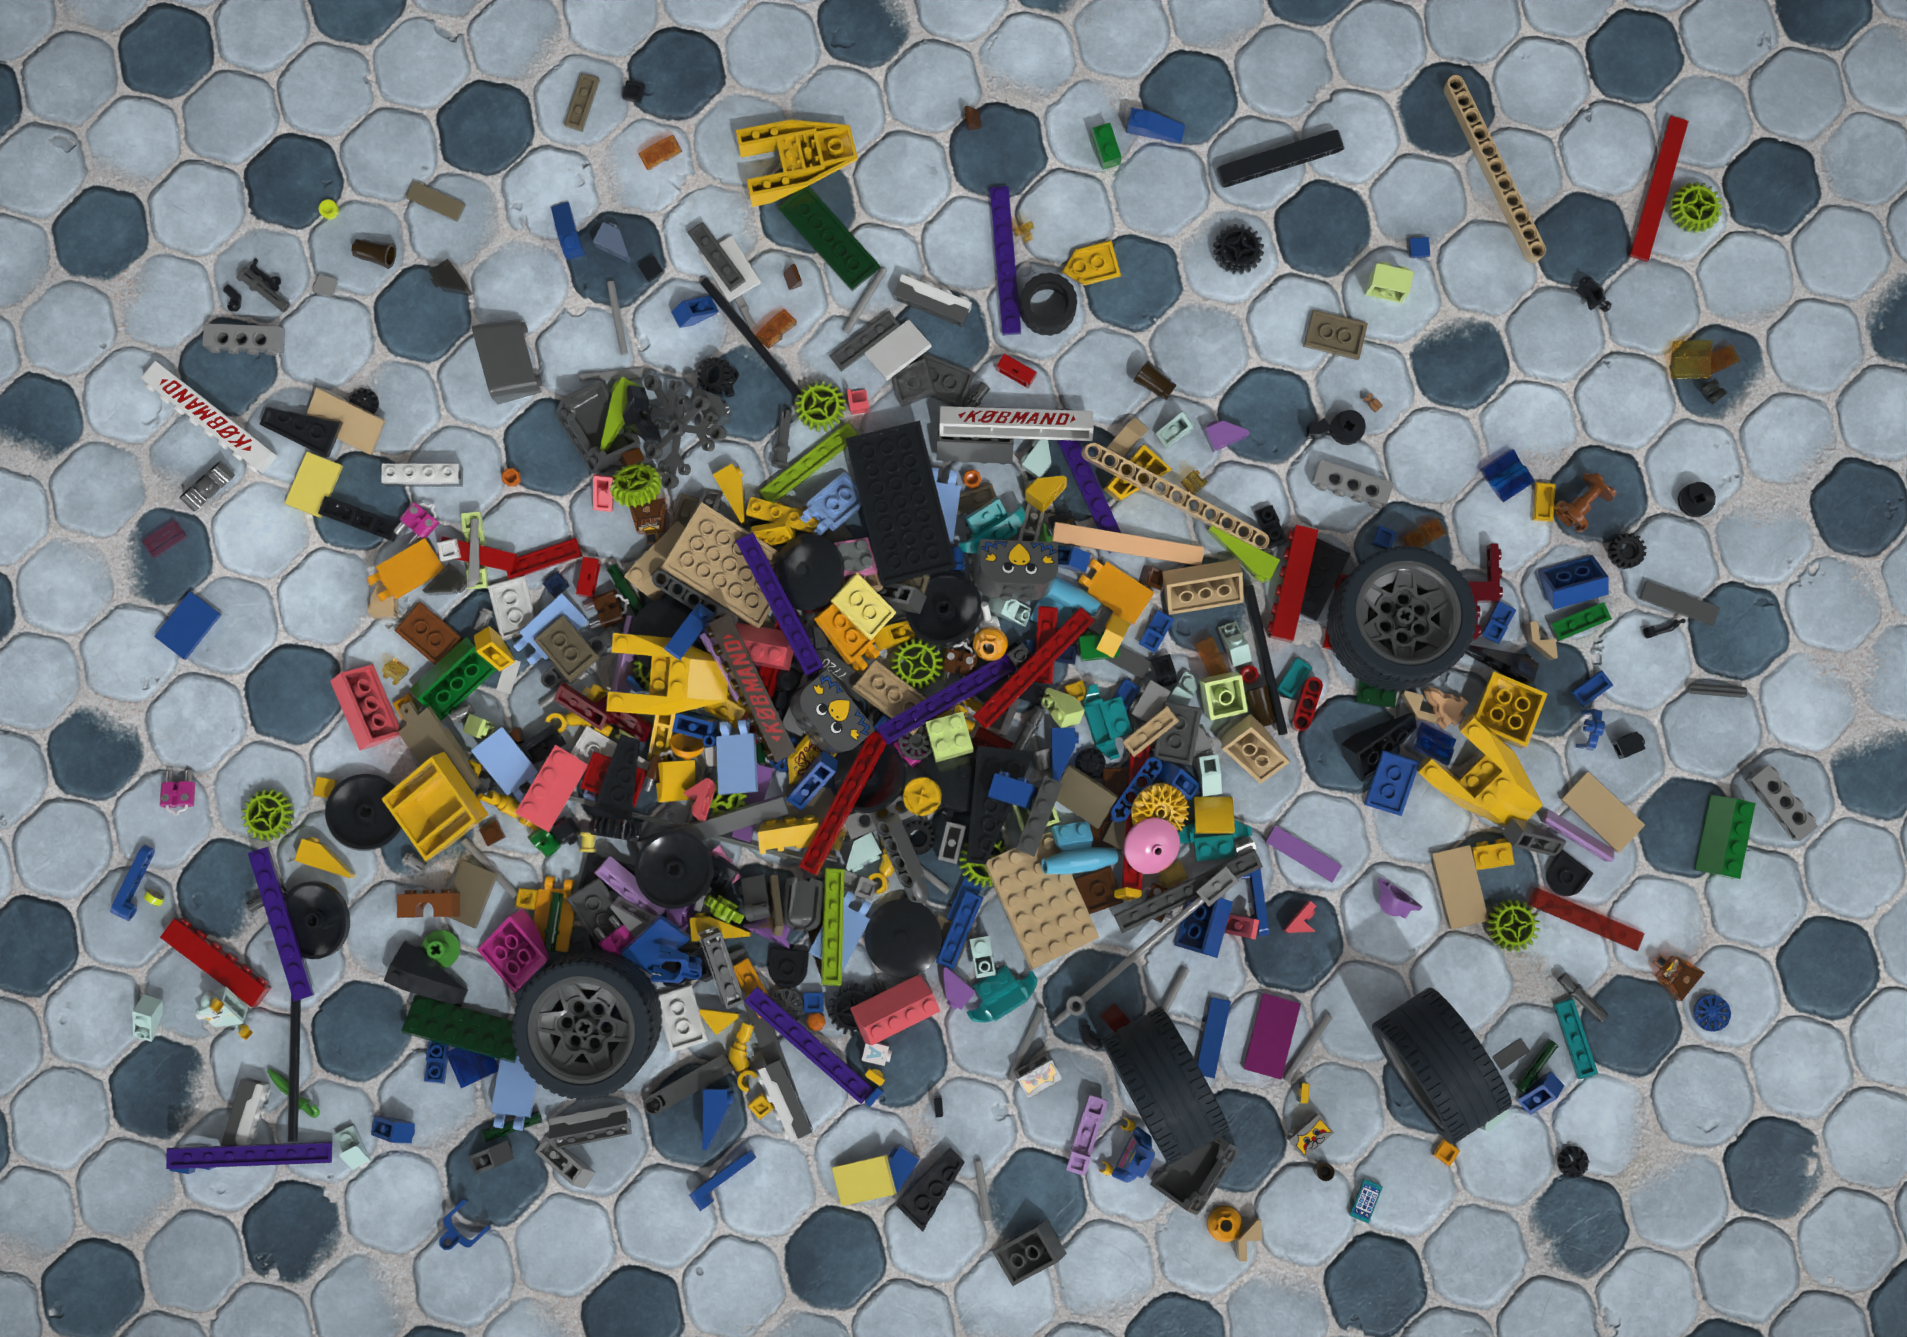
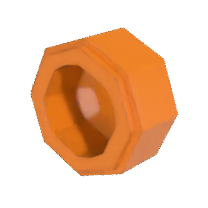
(511, 477)
(972, 479)
(816, 1021)

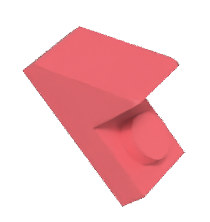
(601, 493)
(702, 795)
(1297, 923)
(1242, 926)

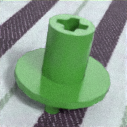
(442, 947)

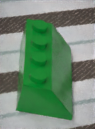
(452, 679)
(1725, 836)

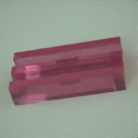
(156, 535)

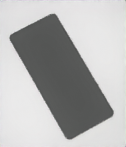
(1511, 1054)

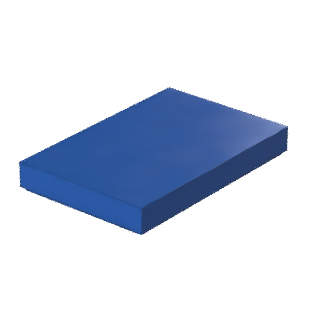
(187, 625)
(1392, 782)
(645, 947)

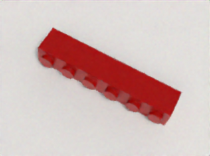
(1293, 583)
(216, 962)

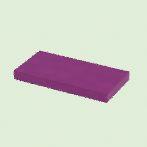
(1271, 1036)

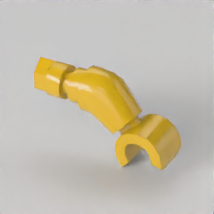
(574, 720)
(505, 804)
(886, 869)
(738, 1055)

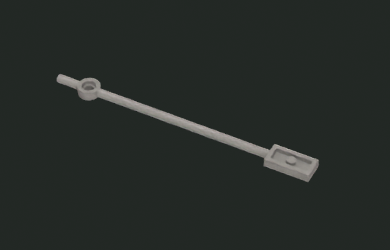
(1208, 893)

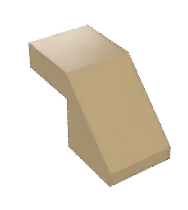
(1128, 437)
(1544, 647)
(1413, 703)
(1252, 1232)

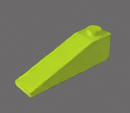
(614, 418)
(1254, 560)

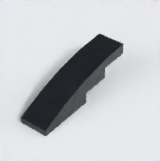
(358, 518)

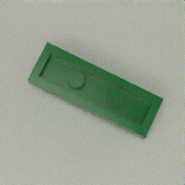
(1580, 621)

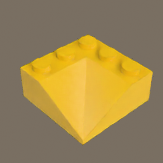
(1510, 709)

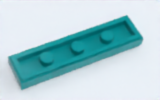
(1575, 1038)

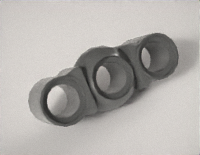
(207, 486)

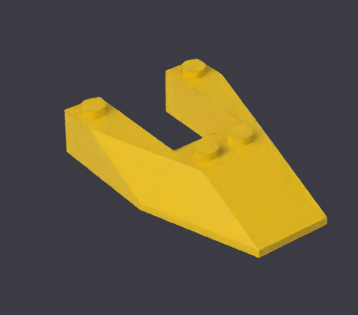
(806, 154)
(673, 682)
(1493, 786)

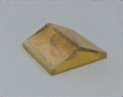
(1691, 359)

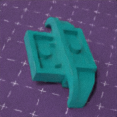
(992, 523)
(1106, 721)
(1213, 845)
(1001, 995)

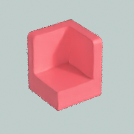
(858, 401)

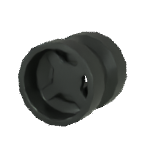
(1713, 386)

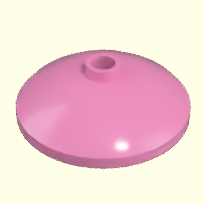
(1145, 838)

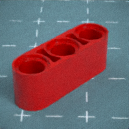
(1313, 697)

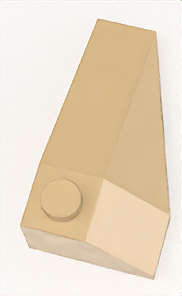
(642, 571)

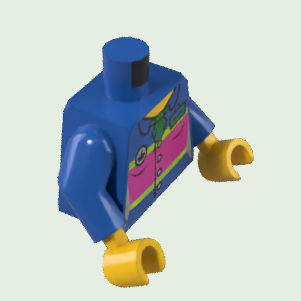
(1135, 1157)

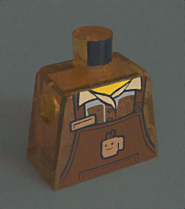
(650, 519)
(1677, 975)

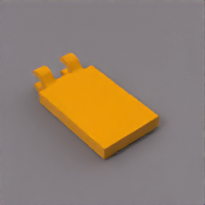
(406, 570)
(1117, 590)
(846, 637)
(567, 912)

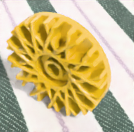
(1160, 801)

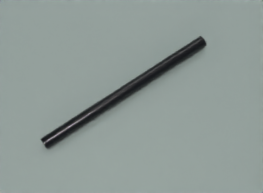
(750, 337)
(1266, 660)
(294, 1066)

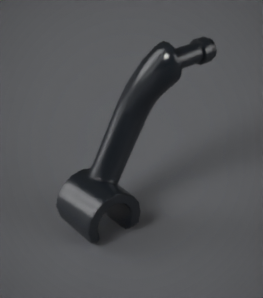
(274, 281)
(1651, 632)

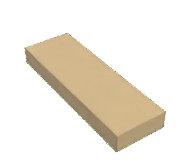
(1150, 731)

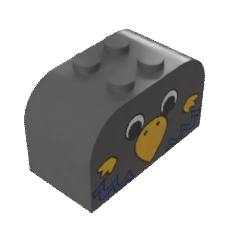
(1016, 569)
(829, 714)

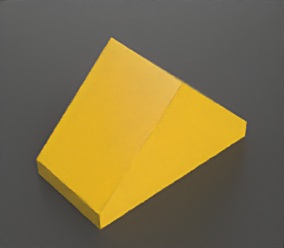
(1113, 636)
(717, 1019)

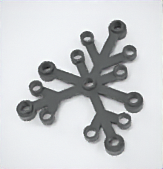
(678, 427)

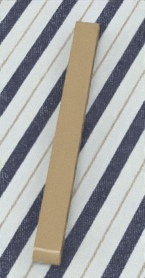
(1494, 178)
(1166, 495)

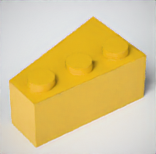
(1144, 458)
(787, 833)

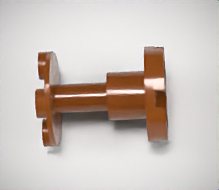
(1574, 512)

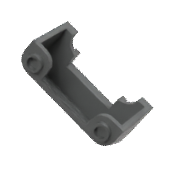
(506, 360)
(584, 420)
(1195, 1176)

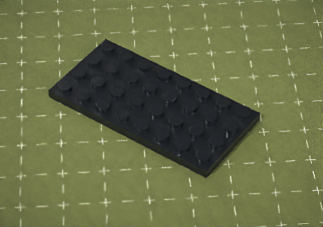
(900, 503)

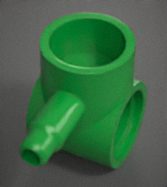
(544, 841)

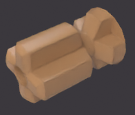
(1374, 404)

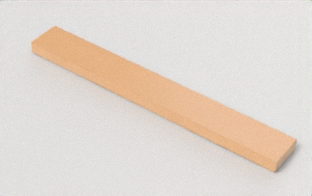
(1127, 544)

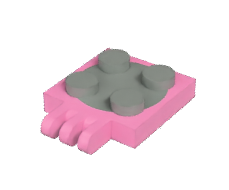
(857, 557)

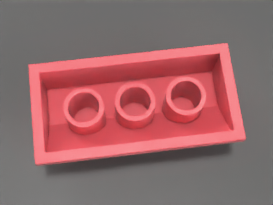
(766, 646)
(365, 706)
(551, 788)
(894, 1009)

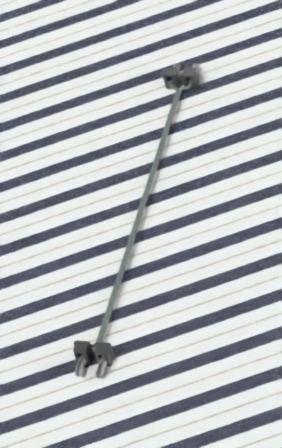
(487, 785)

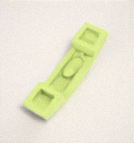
(466, 527)

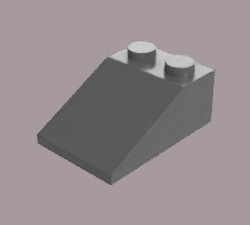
(1029, 1253)

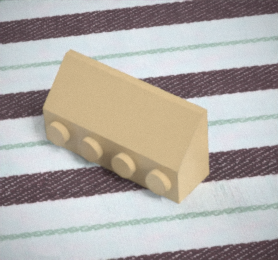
(1203, 586)

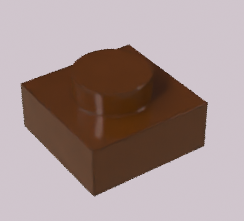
(492, 833)

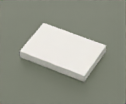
(743, 266)
(898, 350)
(511, 606)
(682, 1019)

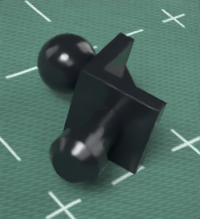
(1593, 294)

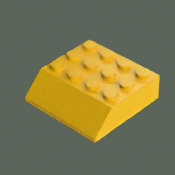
(434, 806)

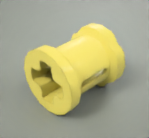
(587, 842)

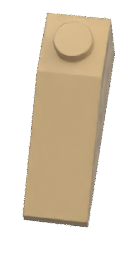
(382, 610)

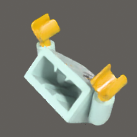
(224, 1009)

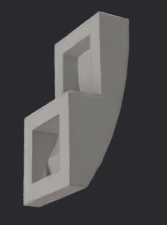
(860, 885)

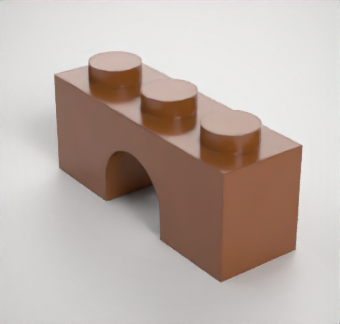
(444, 903)

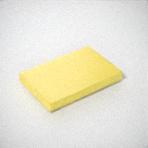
(312, 483)
(863, 606)
(864, 1180)

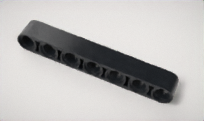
(1280, 158)

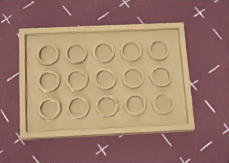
(714, 565)
(1041, 907)

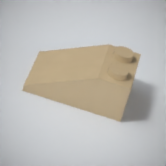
(1254, 749)

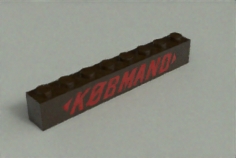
(749, 687)

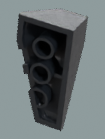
(1513, 665)
(1365, 747)
(419, 974)

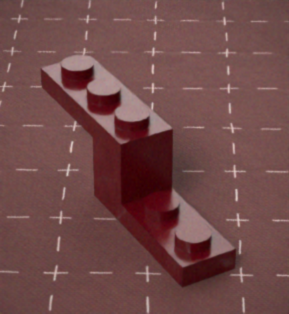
(1490, 590)
(598, 716)

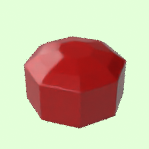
(1249, 674)

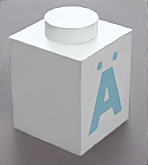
(877, 1053)

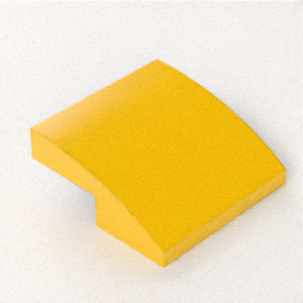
(674, 780)
(1214, 815)

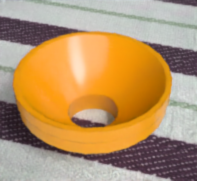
(993, 636)
(686, 746)
(1222, 1213)

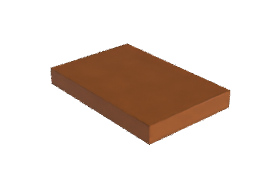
(428, 633)

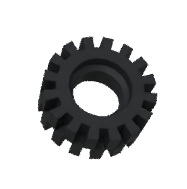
(706, 375)
(1638, 548)
(929, 835)

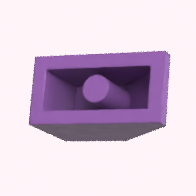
(1223, 434)
(956, 990)

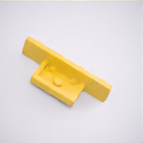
(780, 512)

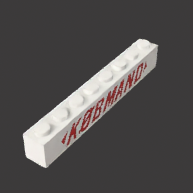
(209, 417)
(1016, 423)

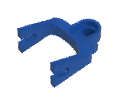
(1596, 728)
(689, 968)
(453, 1233)

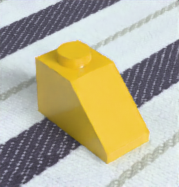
(1044, 491)
(894, 635)
(493, 648)

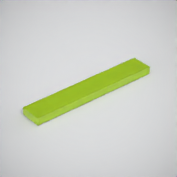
(807, 464)
(832, 927)

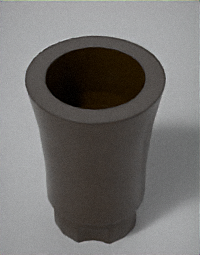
(375, 252)
(1154, 380)
(1260, 705)

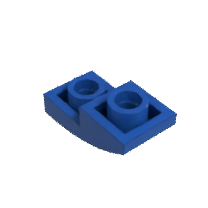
(436, 1063)

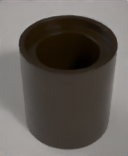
(1317, 1167)

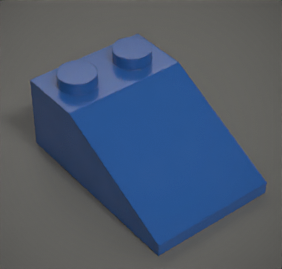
(715, 1107)

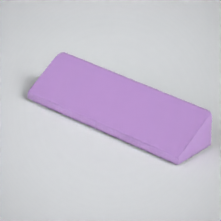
(624, 664)
(1578, 836)
(625, 884)

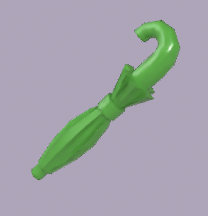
(283, 1085)

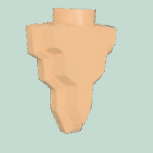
(1446, 706)

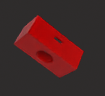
(1016, 371)
(588, 577)

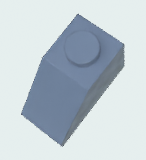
(611, 241)

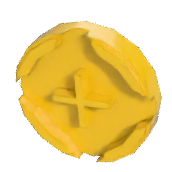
(922, 796)

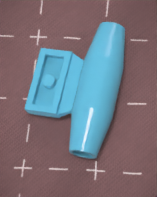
(1067, 598)
(1077, 851)

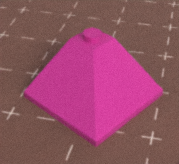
(515, 950)

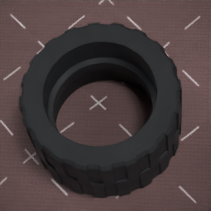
(1051, 282)

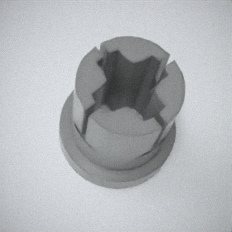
(1042, 759)

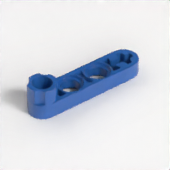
(1134, 788)
(1258, 901)
(121, 906)
(701, 1195)

